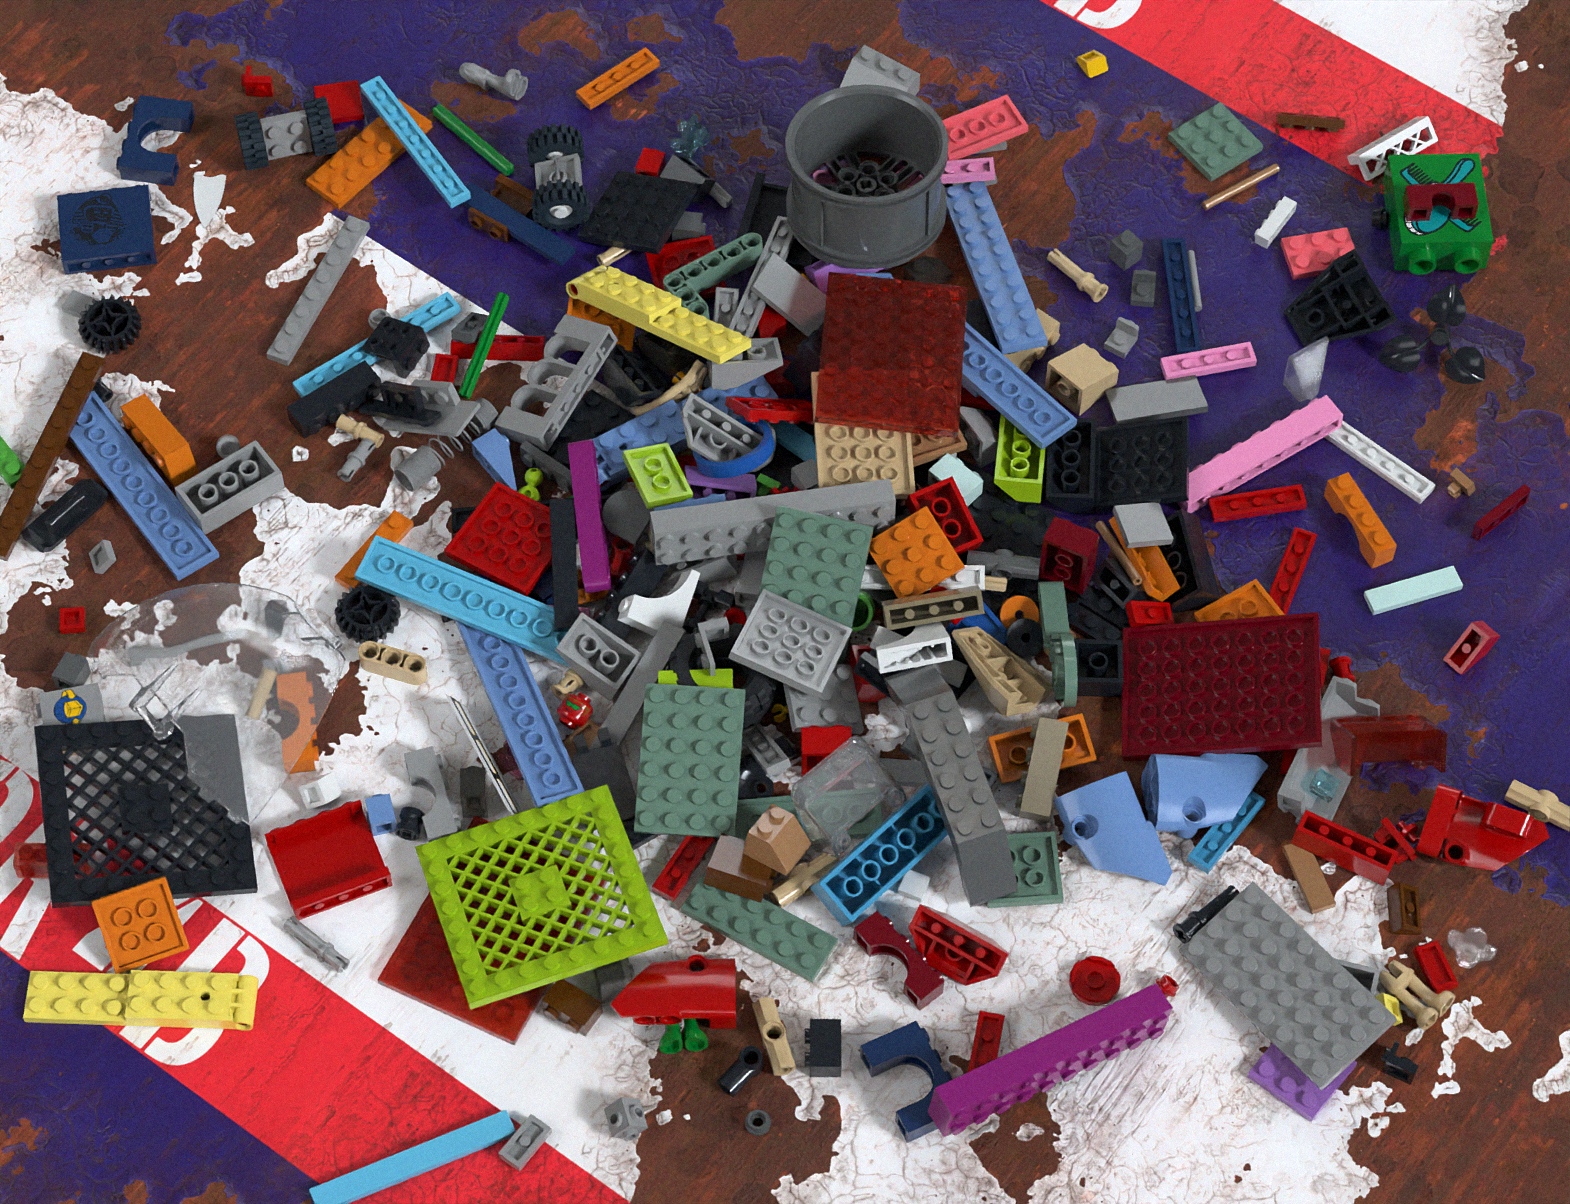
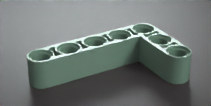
(712, 269)

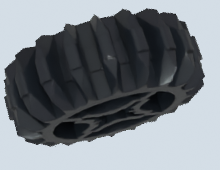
(97, 331)
(355, 621)

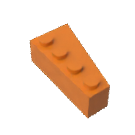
(159, 439)

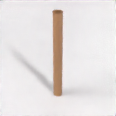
(1235, 189)
(1119, 553)

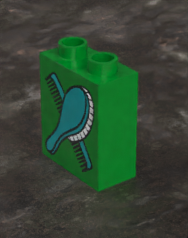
(1441, 240)

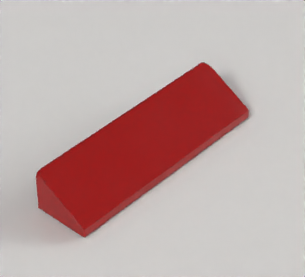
(505, 348)

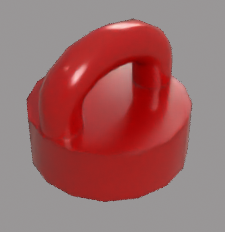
(735, 615)

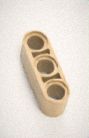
(386, 654)

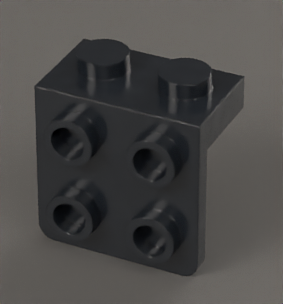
(398, 343)

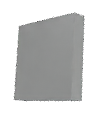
(1142, 525)

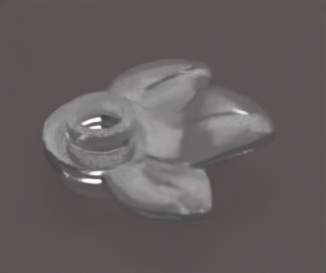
(1471, 946)

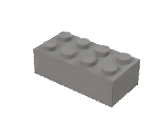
(230, 487)

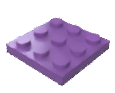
(1288, 1084)

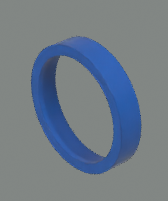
(745, 463)

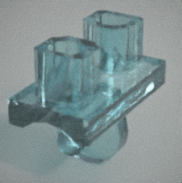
(692, 137)

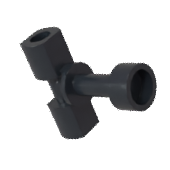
(708, 601)

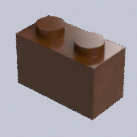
(571, 1007)

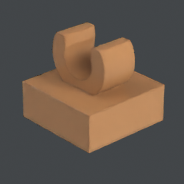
(1460, 484)

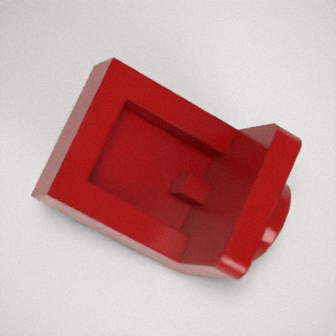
(257, 85)

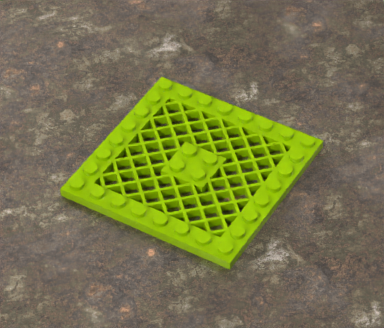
(540, 896)

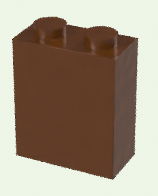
(737, 872)

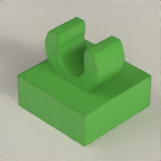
(765, 484)

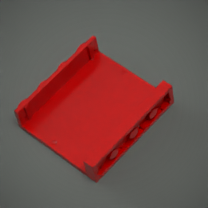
(328, 860)

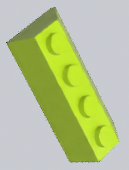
(1018, 464)

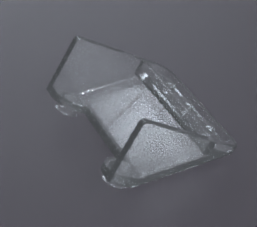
(841, 793)

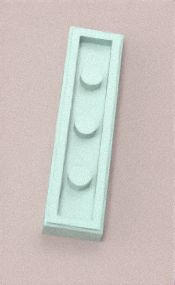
(1413, 590)

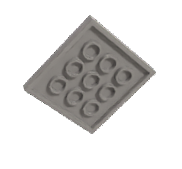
(790, 643)

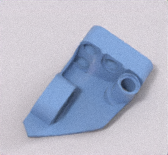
(1197, 791)
(1113, 829)

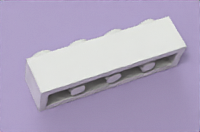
(1275, 222)

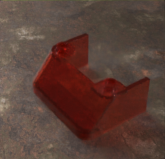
(1388, 740)

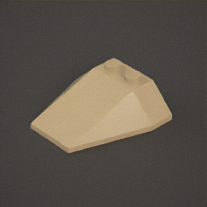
(1004, 676)

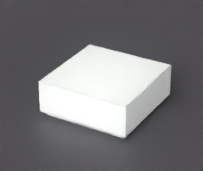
(914, 885)

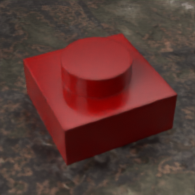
(72, 620)

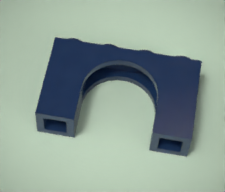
(149, 116)
(907, 1047)

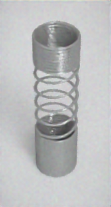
(423, 462)

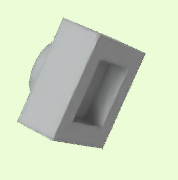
(102, 556)

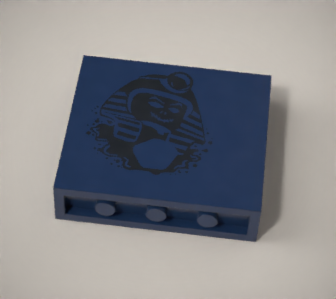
(106, 229)

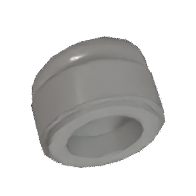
(227, 445)

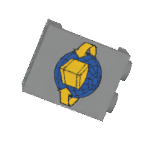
(71, 705)

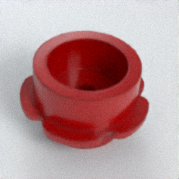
(1167, 985)

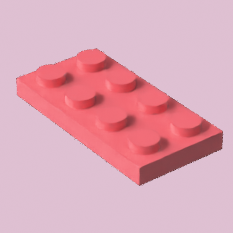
(983, 127)

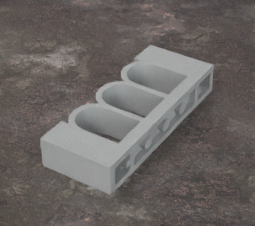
(570, 334)

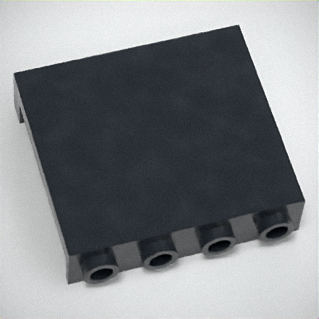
(762, 209)

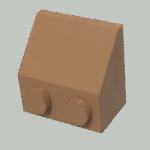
(777, 840)

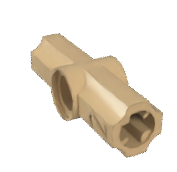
(1540, 804)
(801, 879)
(777, 1049)

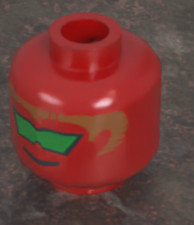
(575, 710)

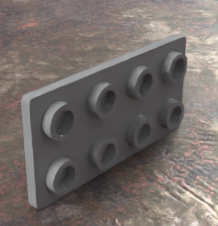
(443, 398)

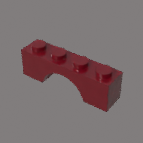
(878, 937)

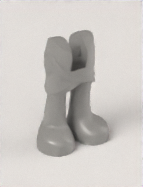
(511, 85)

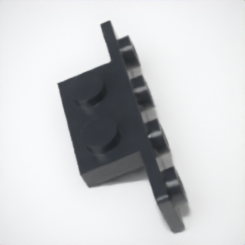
(401, 403)

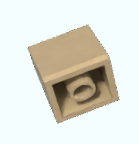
(1080, 378)

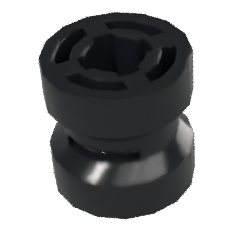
(410, 822)

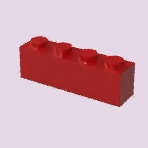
(1344, 847)

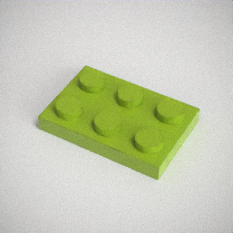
(657, 475)

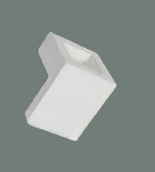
(320, 790)

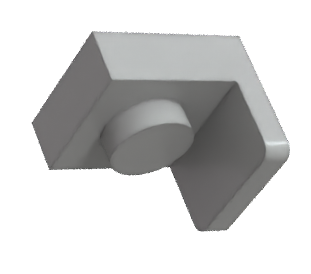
(1122, 337)

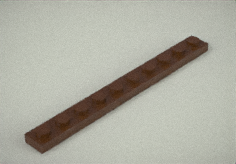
(48, 450)

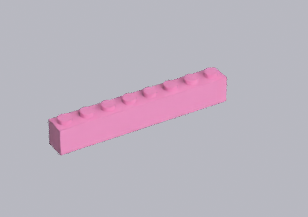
(1261, 452)

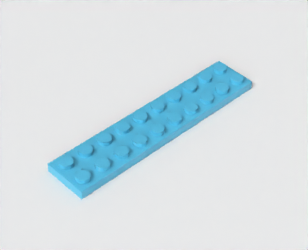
(461, 597)

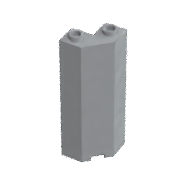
(1293, 795)

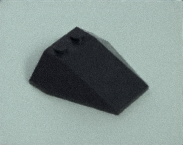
(1340, 304)

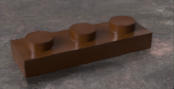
(1310, 122)

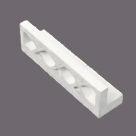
(1389, 140)

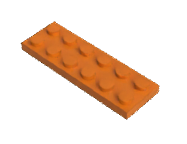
(361, 160)

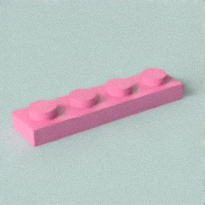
(1209, 361)

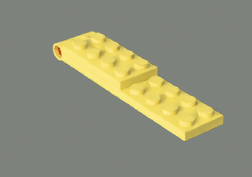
(656, 313)
(143, 999)

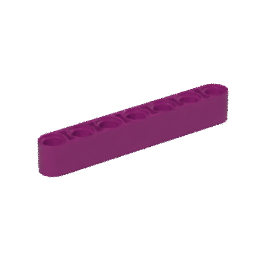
(589, 516)

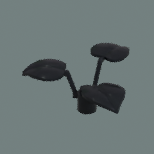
(1444, 309)

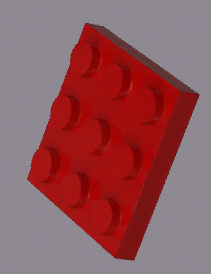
(677, 255)

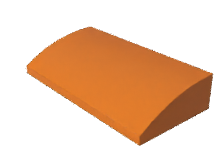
(1010, 749)

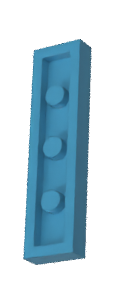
(1223, 835)

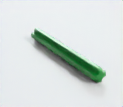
(473, 139)
(483, 345)

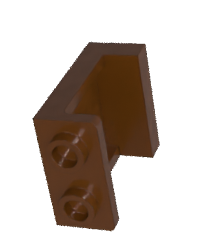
(513, 195)

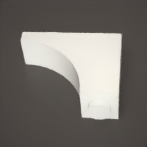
(649, 613)
(922, 647)

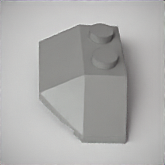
(715, 433)

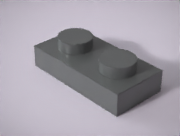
(469, 328)

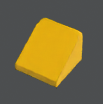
(1092, 63)

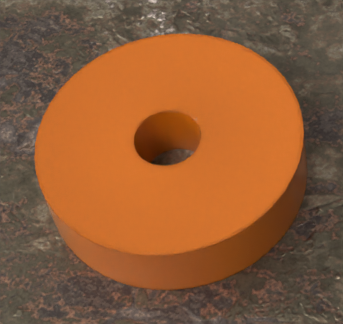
(1015, 603)

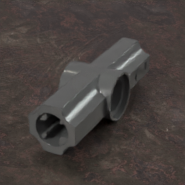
(1005, 564)

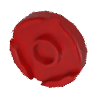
(1094, 981)

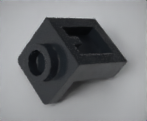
(1398, 1067)

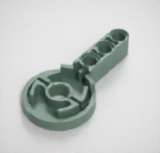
(1058, 641)

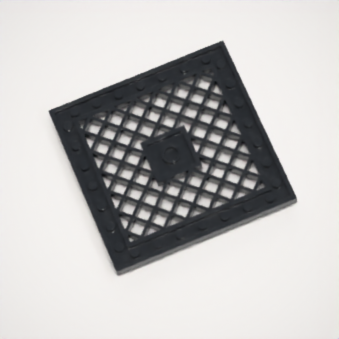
(141, 812)

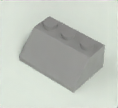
(877, 69)

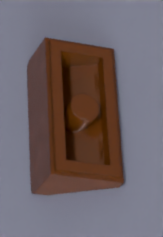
(1403, 909)

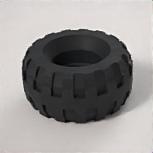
(760, 688)

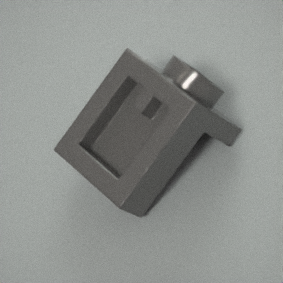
(1143, 288)

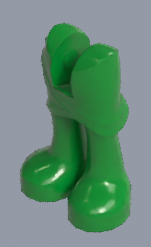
(672, 1041)

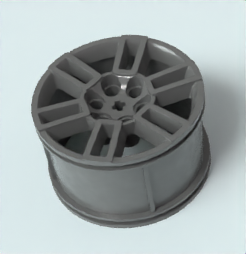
(867, 214)

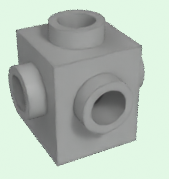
(626, 1118)

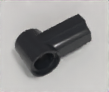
(741, 1073)

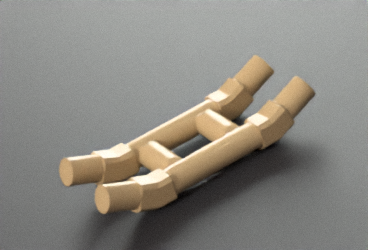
(690, 383)

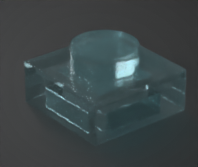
(1324, 785)

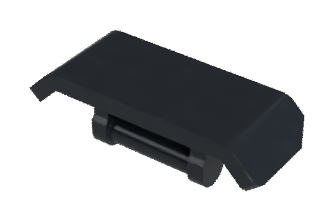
(65, 515)

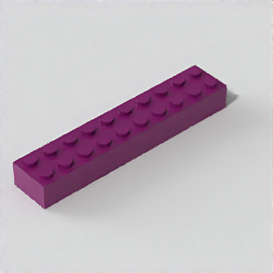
(1049, 1060)

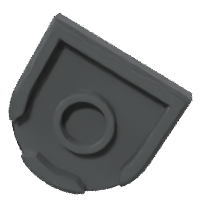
(626, 516)

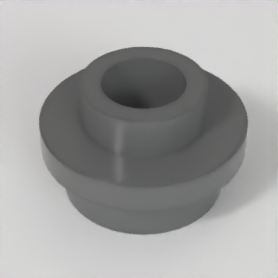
(757, 1115)

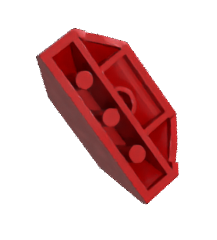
(956, 947)

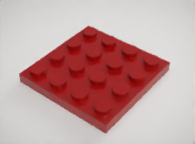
(506, 539)

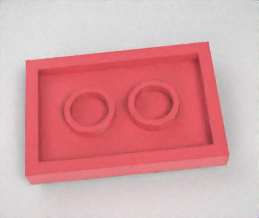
(1313, 252)

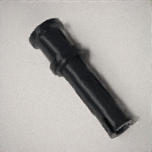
(1198, 919)

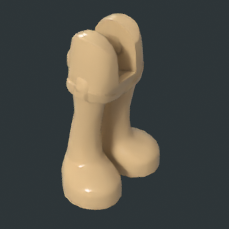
(1405, 976)

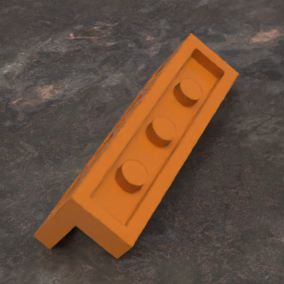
(1151, 566)

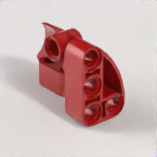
(1484, 831)

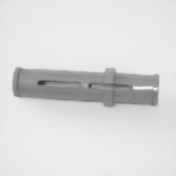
(323, 950)

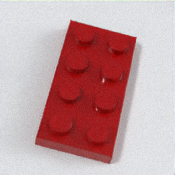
(771, 409)

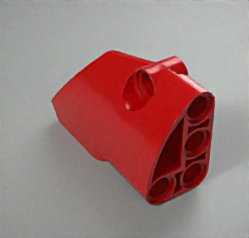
(672, 992)

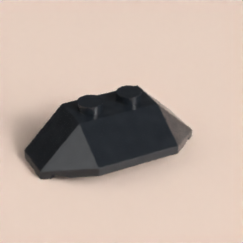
(632, 377)

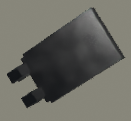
(603, 767)

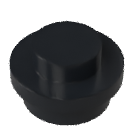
(1379, 218)

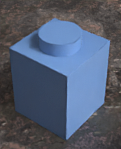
(381, 814)

